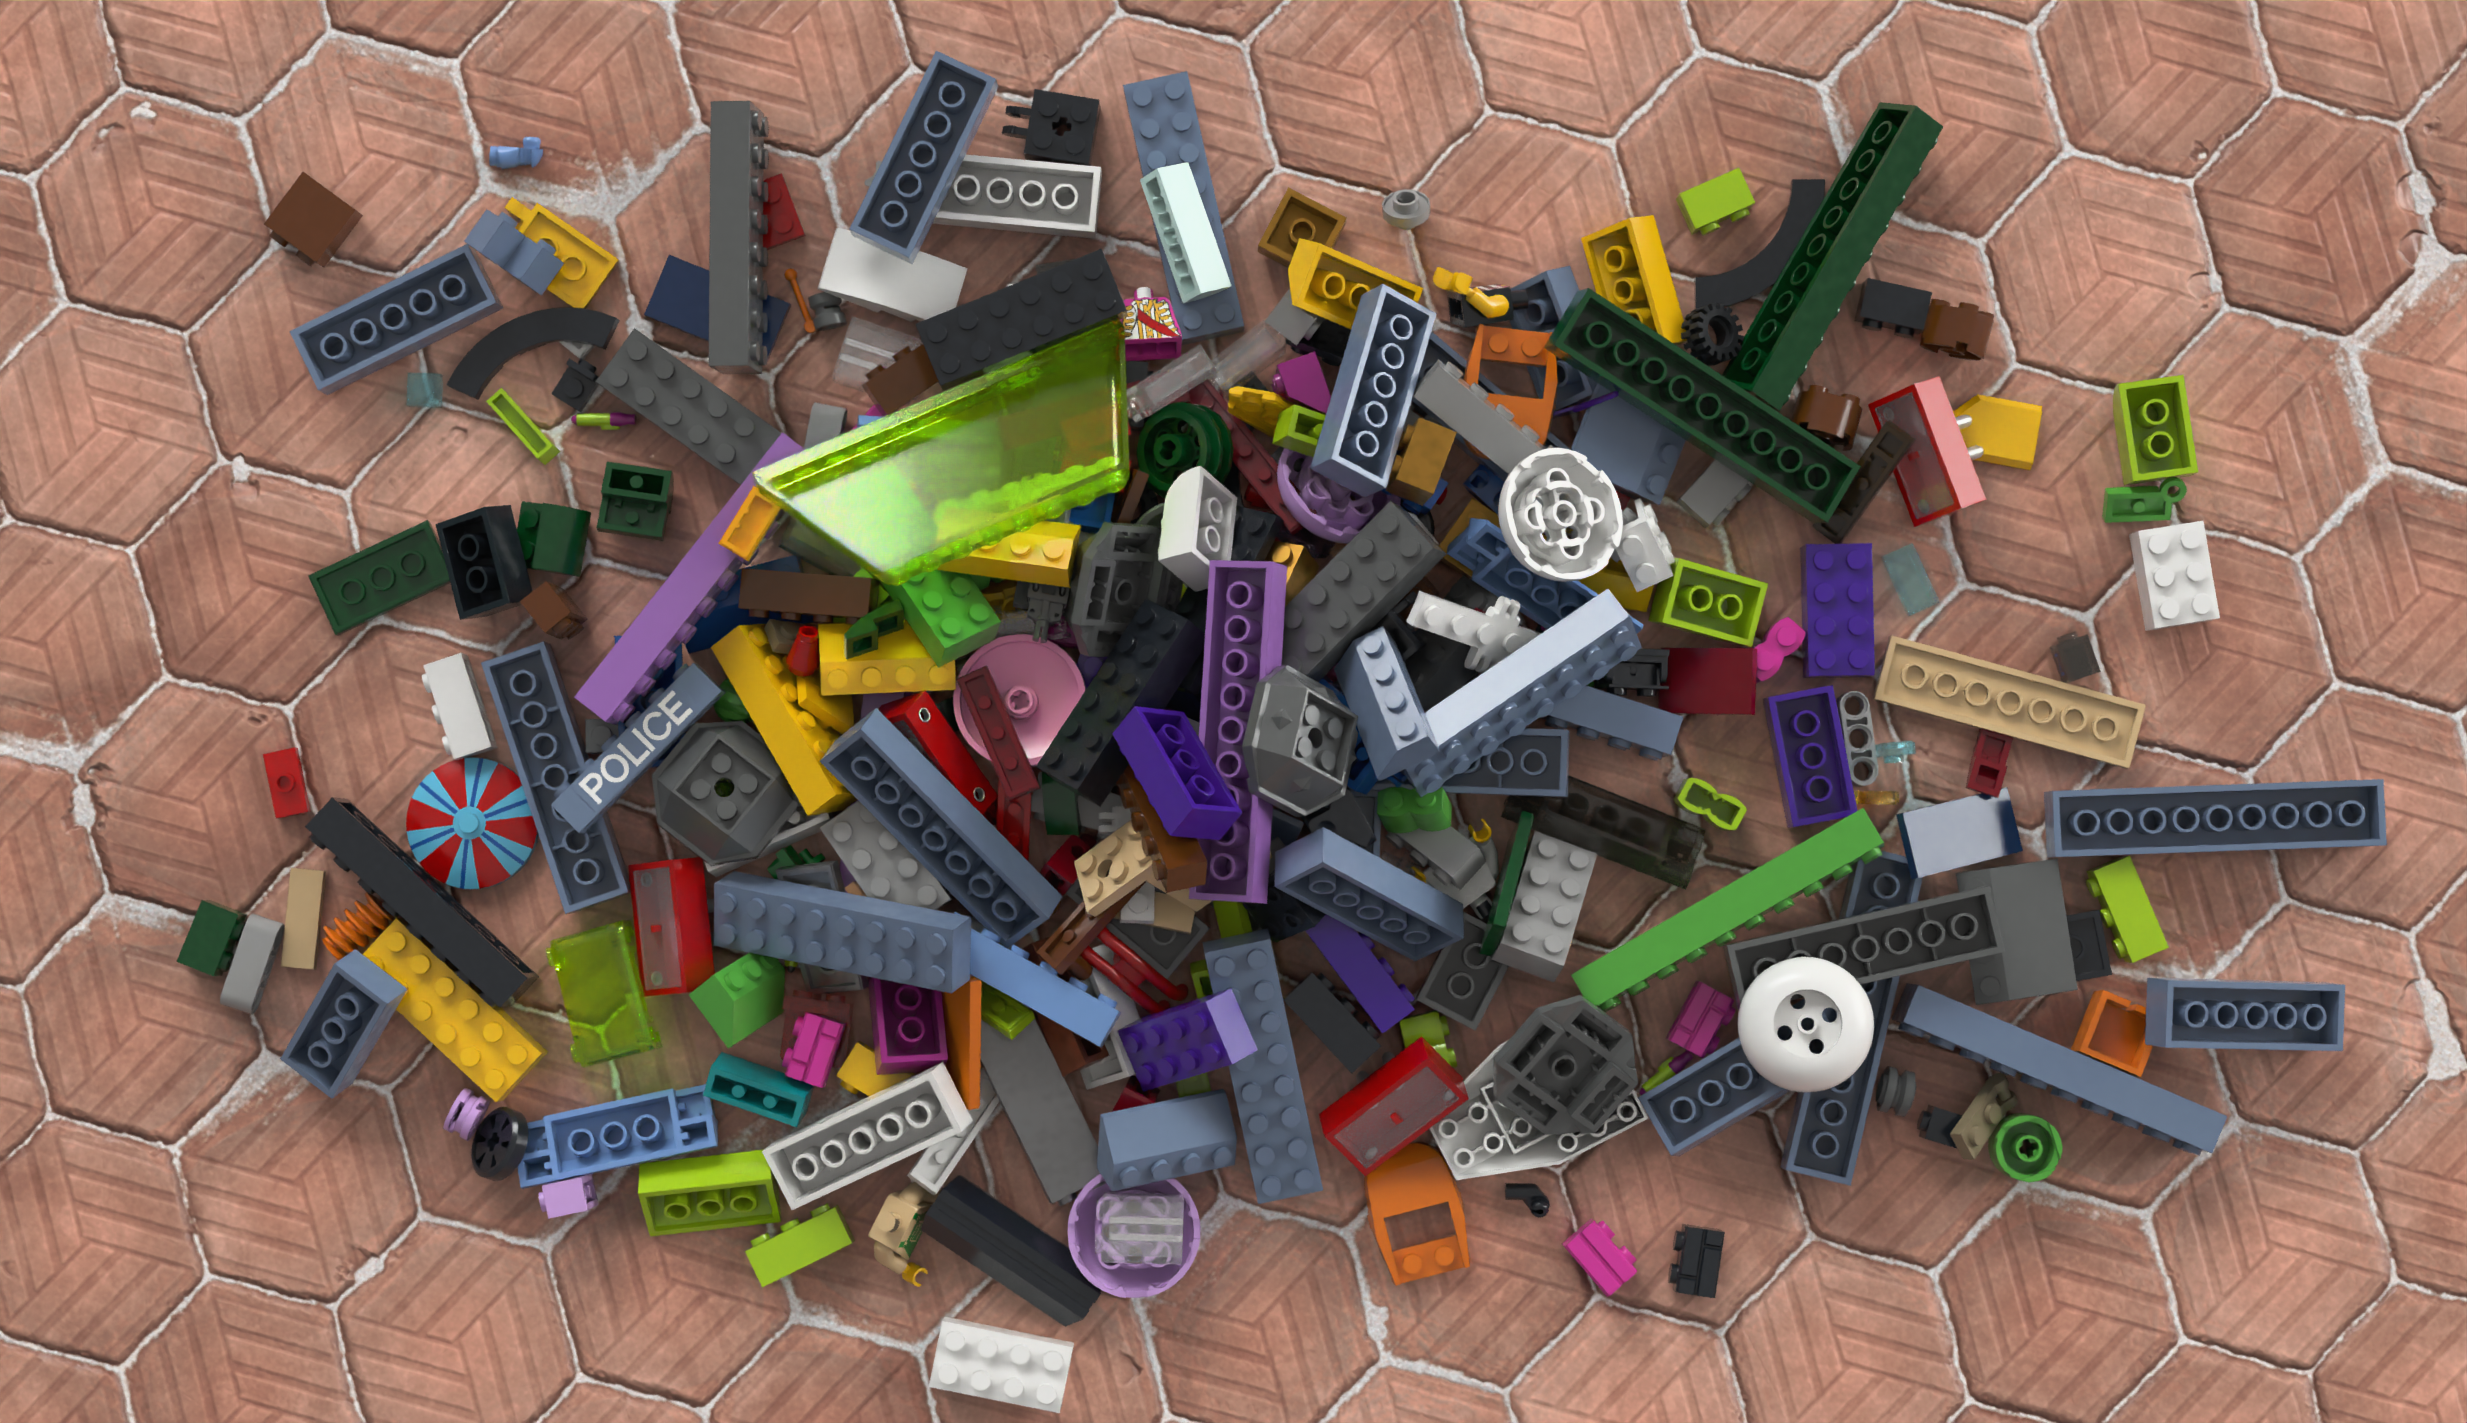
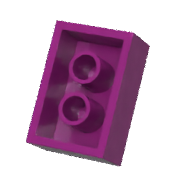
(906, 1027)

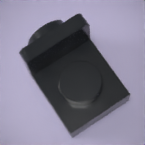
(577, 384)

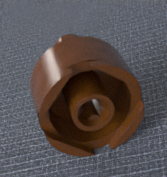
(1957, 330)
(1828, 416)

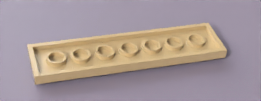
(2009, 702)

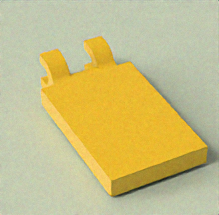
(585, 262)

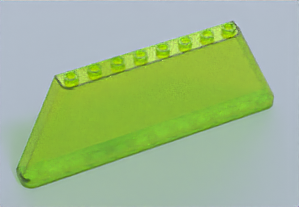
(967, 461)

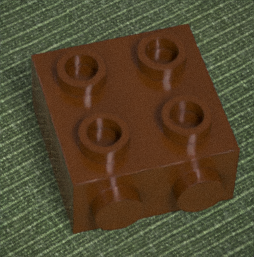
(312, 221)

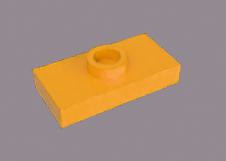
(749, 525)

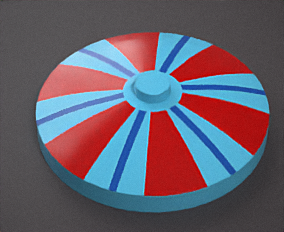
(471, 824)

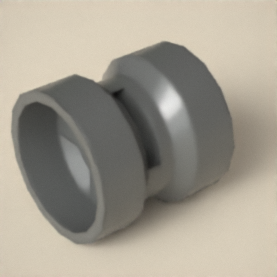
(827, 311)

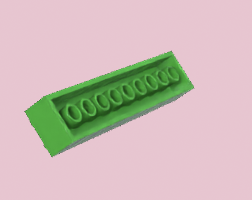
(1729, 910)

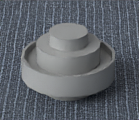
(1406, 208)

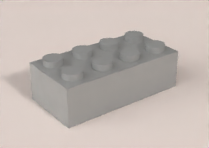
(881, 862)
(1545, 906)

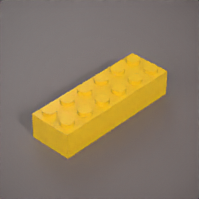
(791, 733)
(453, 1015)

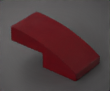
(1989, 762)

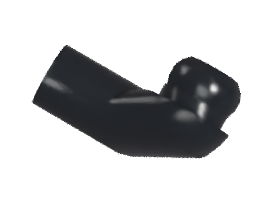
(1531, 1195)

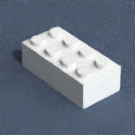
(1001, 1364)

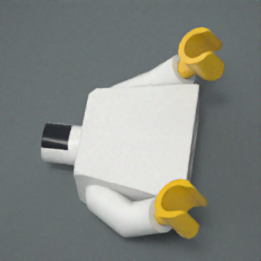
(1483, 880)

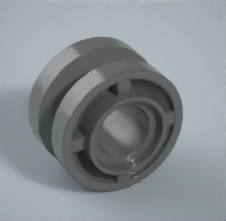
(1895, 1091)

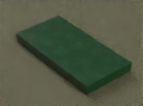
(381, 578)
(1507, 883)

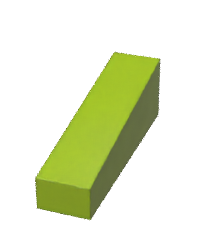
(523, 426)

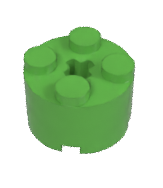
(2040, 1157)

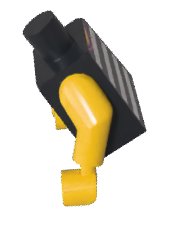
(1478, 304)

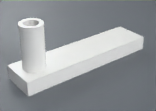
(941, 1158)

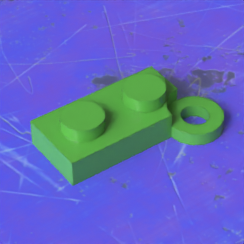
(2141, 502)

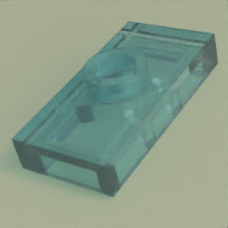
(1895, 751)

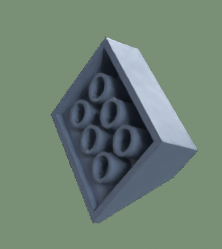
(1628, 447)

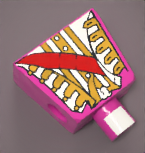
(1150, 327)

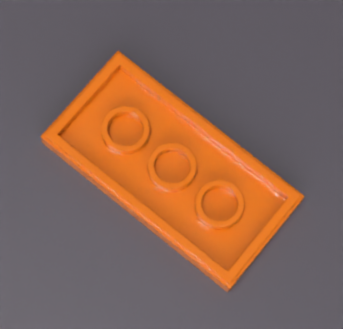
(963, 1039)

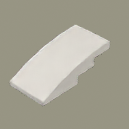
(888, 283)

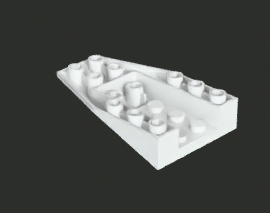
(1491, 1139)

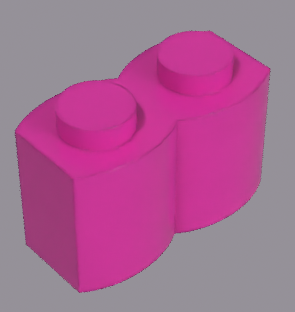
(1778, 641)

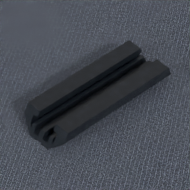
(1010, 1250)

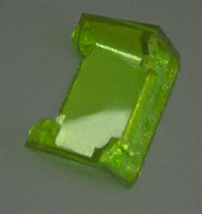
(603, 994)

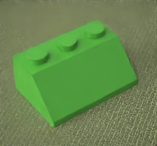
(742, 997)

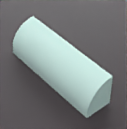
(1185, 232)

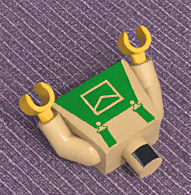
(899, 1229)

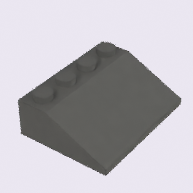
(2032, 930)

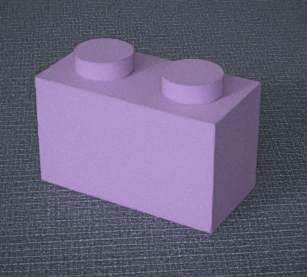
(568, 1196)

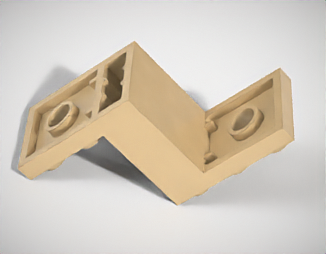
(1128, 869)

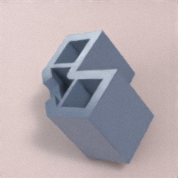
(514, 252)

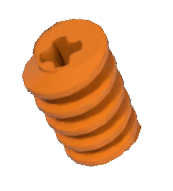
(357, 927)

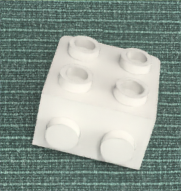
(1645, 549)

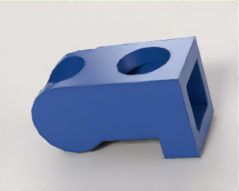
(1485, 487)

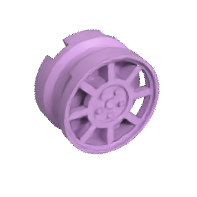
(466, 1114)

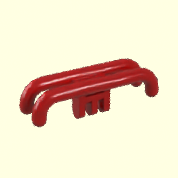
(1130, 971)

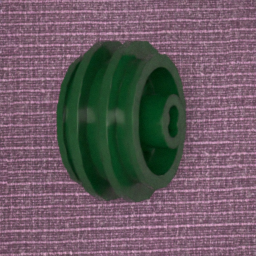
(1167, 450)

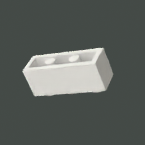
(459, 707)

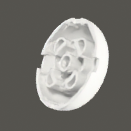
(1586, 506)
(1791, 1062)

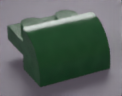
(635, 501)
(553, 537)

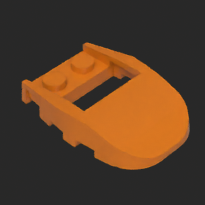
(1518, 348)
(1408, 1182)

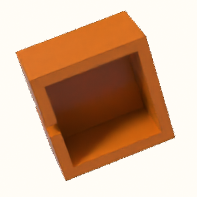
(2114, 1034)

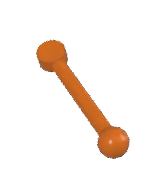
(791, 275)

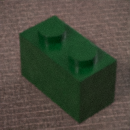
(212, 938)

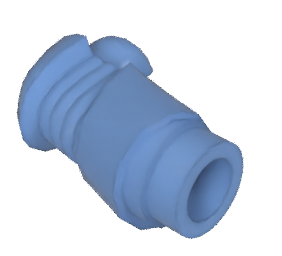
(511, 157)

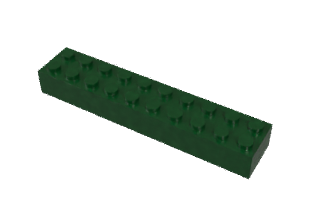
(1832, 252)
(1702, 406)

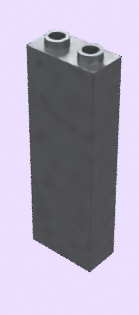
(1041, 1110)

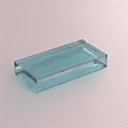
(1910, 579)

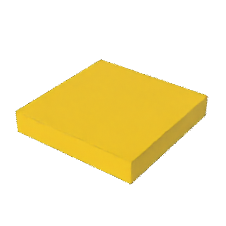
(831, 709)

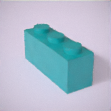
(758, 1089)

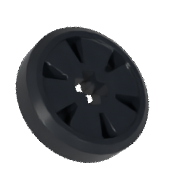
(499, 1144)

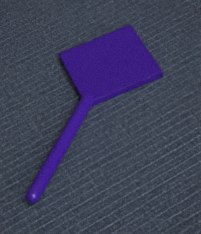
(1585, 405)

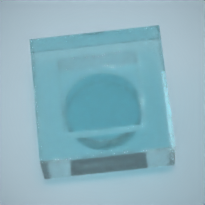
(424, 390)

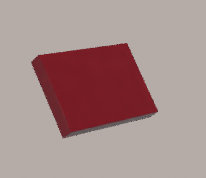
(1710, 681)

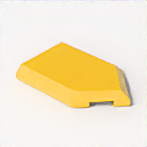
(1257, 407)
(2003, 429)

